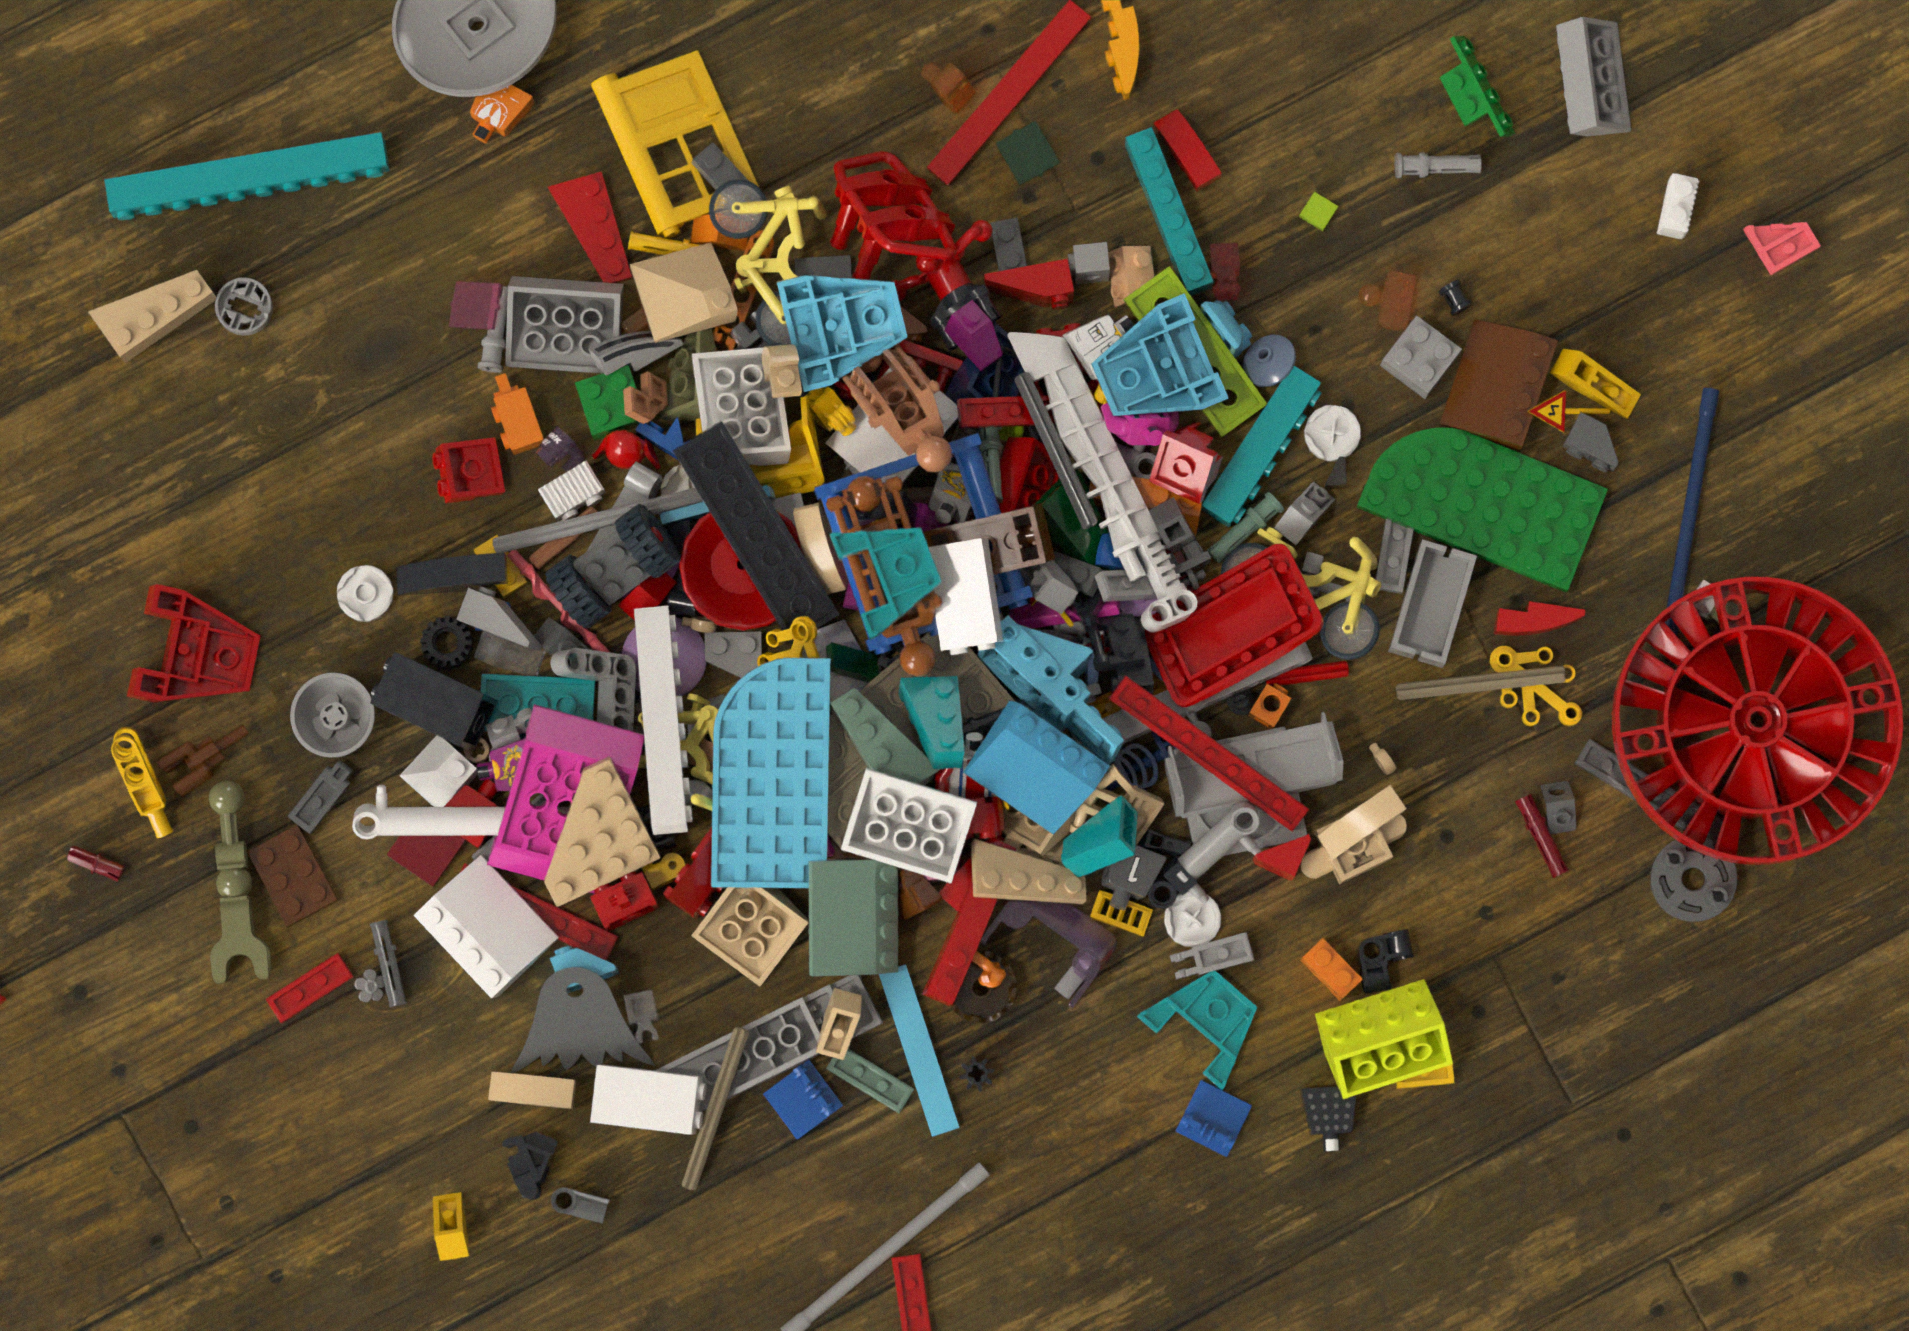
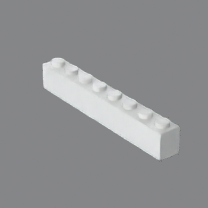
(661, 721)

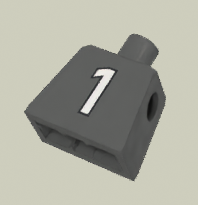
(1132, 876)

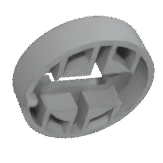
(230, 292)

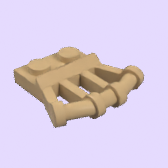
(1145, 803)

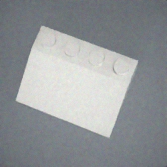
(735, 392)
(875, 447)
(908, 825)
(486, 926)

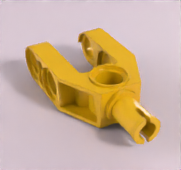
(143, 786)

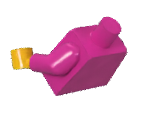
(1137, 428)

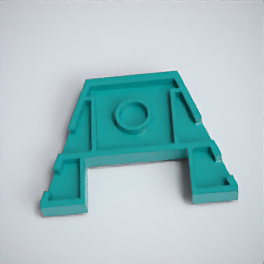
(901, 565)
(1216, 1012)

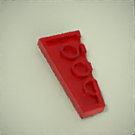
(591, 217)

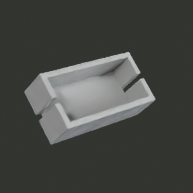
(1432, 603)

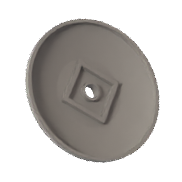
(452, 59)

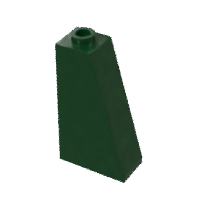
(1065, 526)

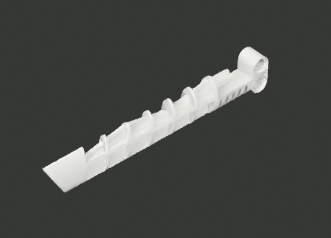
(1096, 452)

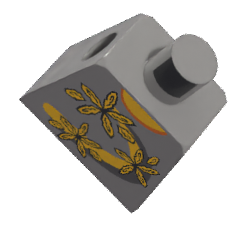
(950, 496)

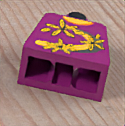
(502, 765)

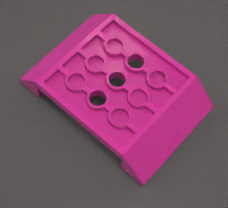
(552, 764)

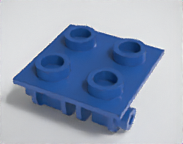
(803, 1099)
(1213, 1118)

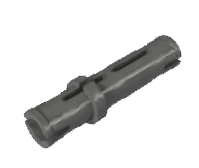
(379, 930)

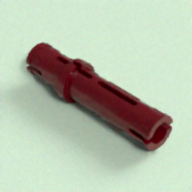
(1536, 825)

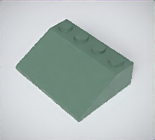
(853, 917)

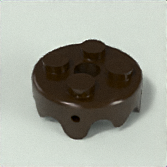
(993, 1004)

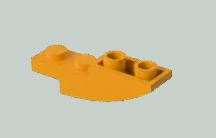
(1124, 50)

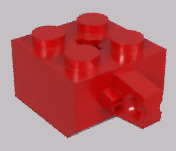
(624, 900)

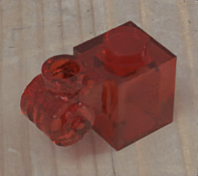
(1225, 267)

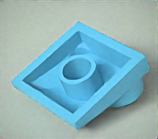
(1221, 318)

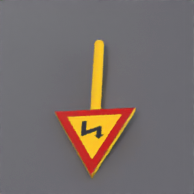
(1554, 411)

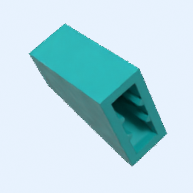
(1102, 839)

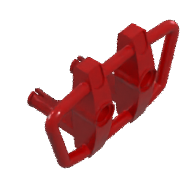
(889, 224)

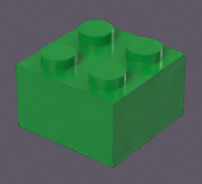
(604, 402)

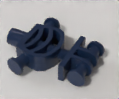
(1140, 764)

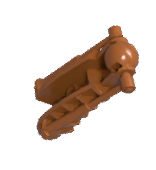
(864, 496)

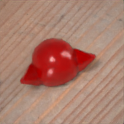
(625, 449)

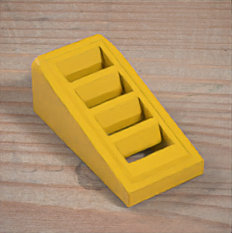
(1095, 914)

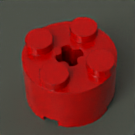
(987, 818)

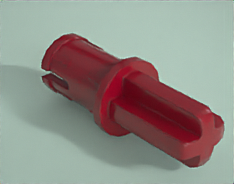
(96, 863)

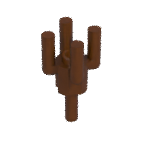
(200, 759)

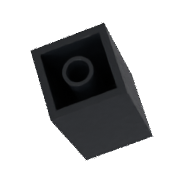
(433, 701)

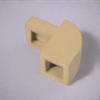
(781, 369)

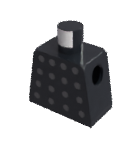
(1328, 1114)

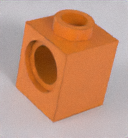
(1266, 717)

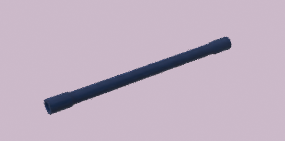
(1706, 415)

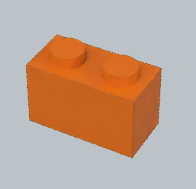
(1331, 969)

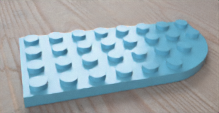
(771, 776)

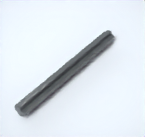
(1056, 450)

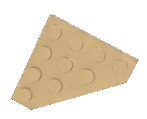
(600, 836)

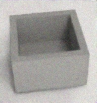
(1420, 357)

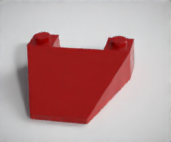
(202, 653)

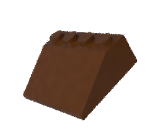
(1498, 383)

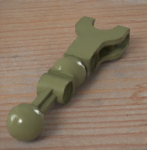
(234, 885)

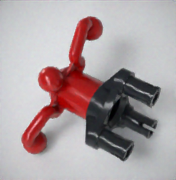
(952, 283)

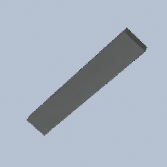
(1605, 766)

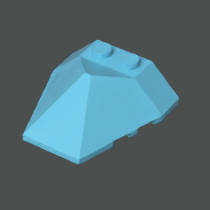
(839, 324)
(1159, 365)

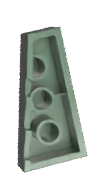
(878, 740)

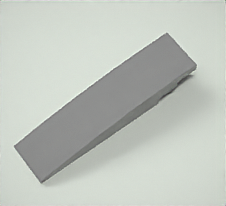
(775, 1040)

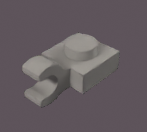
(507, 730)

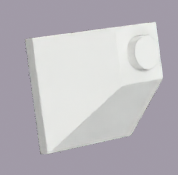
(439, 772)

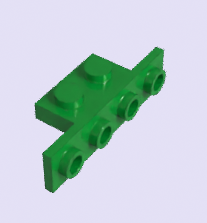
(1471, 90)

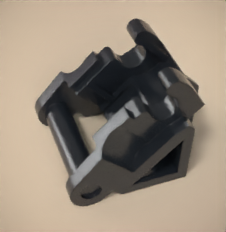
(531, 1162)

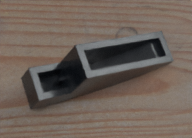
(452, 574)

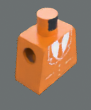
(499, 111)

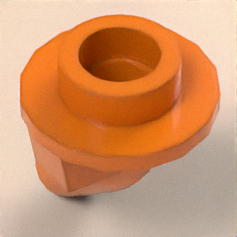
(992, 972)

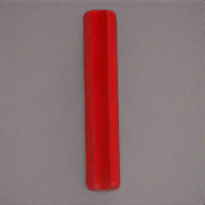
(1311, 673)

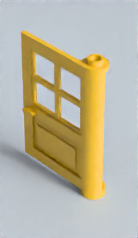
(660, 107)

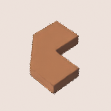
(649, 401)

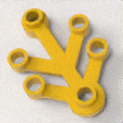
(801, 638)
(1528, 691)

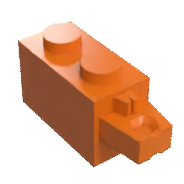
(517, 417)

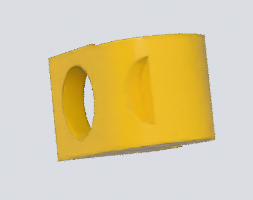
(664, 871)

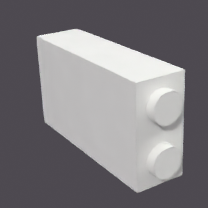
(968, 597)
(648, 1099)

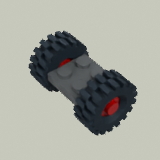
(613, 566)

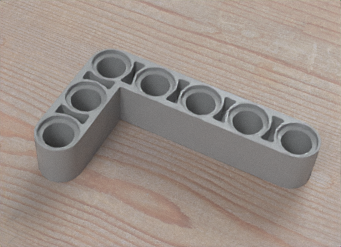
(609, 681)

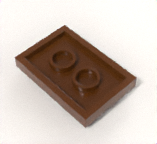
(292, 876)

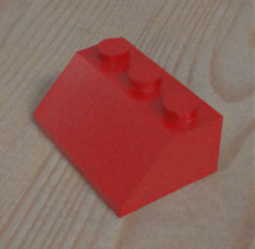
(1024, 473)

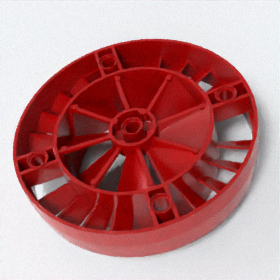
(1823, 729)

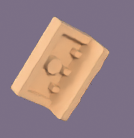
(1129, 270)

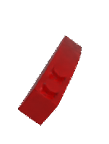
(961, 943)

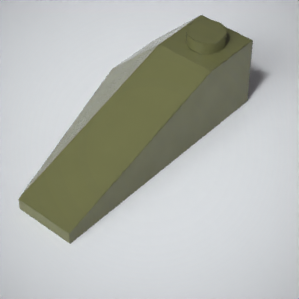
(681, 385)

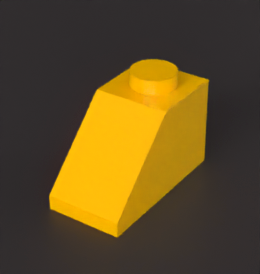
(450, 1226)

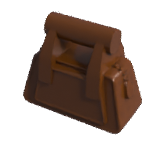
(914, 894)

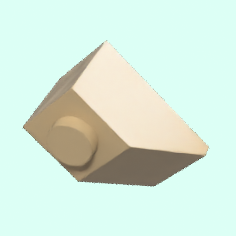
(839, 1023)

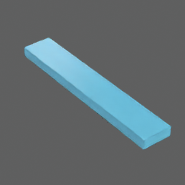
(919, 1051)

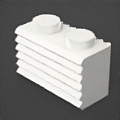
(1677, 206)
(572, 492)

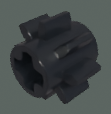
(969, 1069)

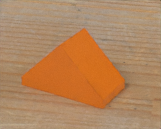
(705, 232)

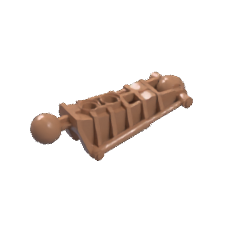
(903, 406)

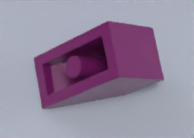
(974, 335)

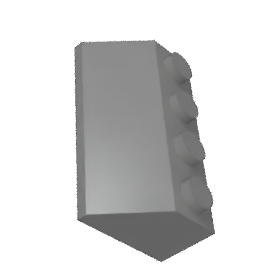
(1593, 77)

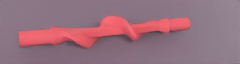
(543, 592)

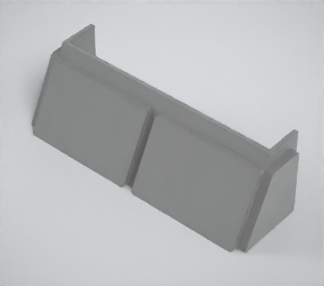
(1290, 758)

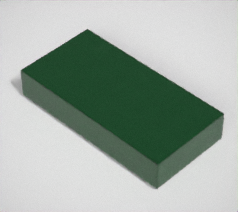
(852, 662)

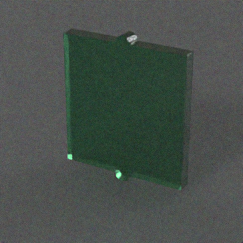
(1027, 153)

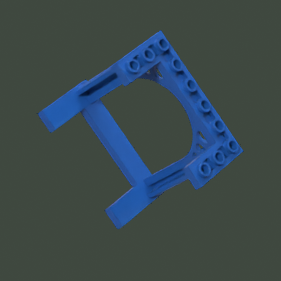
(1010, 584)

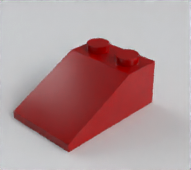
(1037, 284)

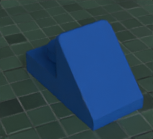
(664, 442)

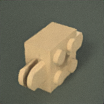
(1358, 859)

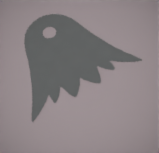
(578, 1024)

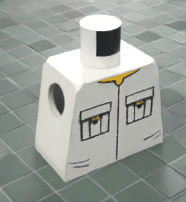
(1095, 338)

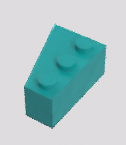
(936, 714)

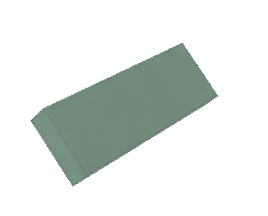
(871, 1080)

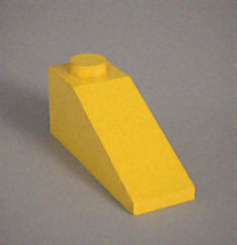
(1595, 382)

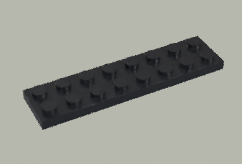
(754, 528)

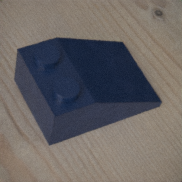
(973, 383)

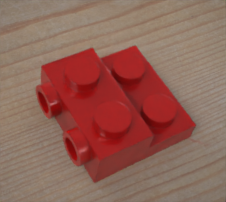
(468, 470)

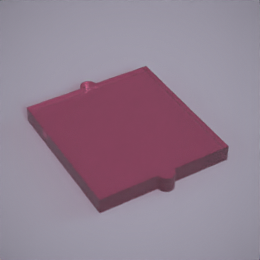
(475, 305)

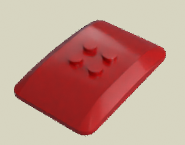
(1237, 627)

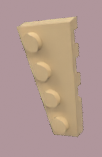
(1021, 877)

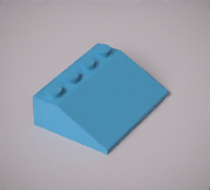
(1035, 767)

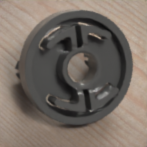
(1711, 897)

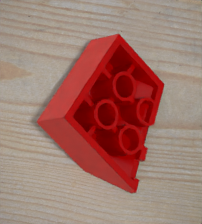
(694, 882)

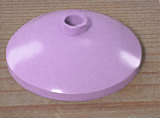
(690, 661)

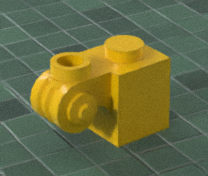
(830, 411)

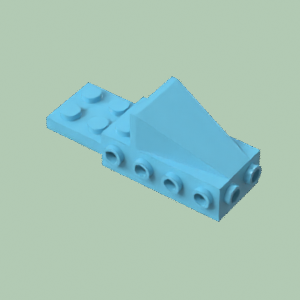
(1052, 669)

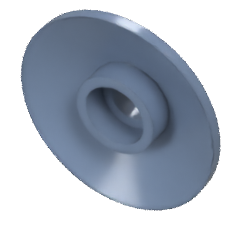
(1275, 366)

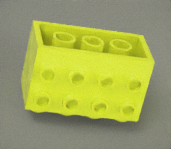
(1384, 1038)

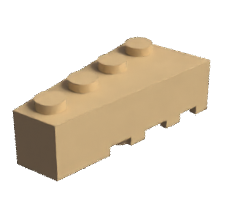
(152, 313)

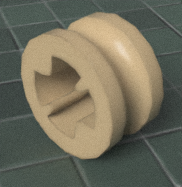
(480, 758)

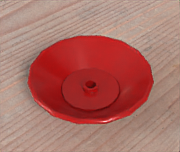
(717, 584)

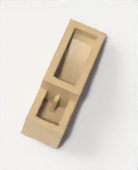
(818, 548)
(1361, 822)
(532, 1090)

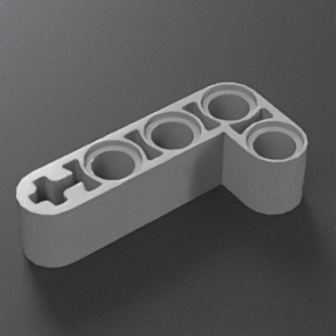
(640, 485)

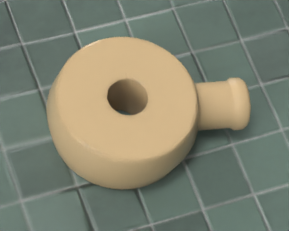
(699, 624)
(1382, 759)

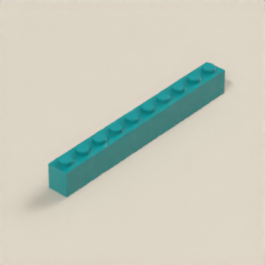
(247, 175)

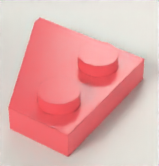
(1782, 244)

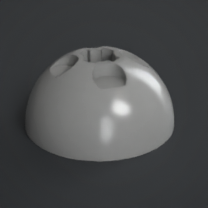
(317, 712)

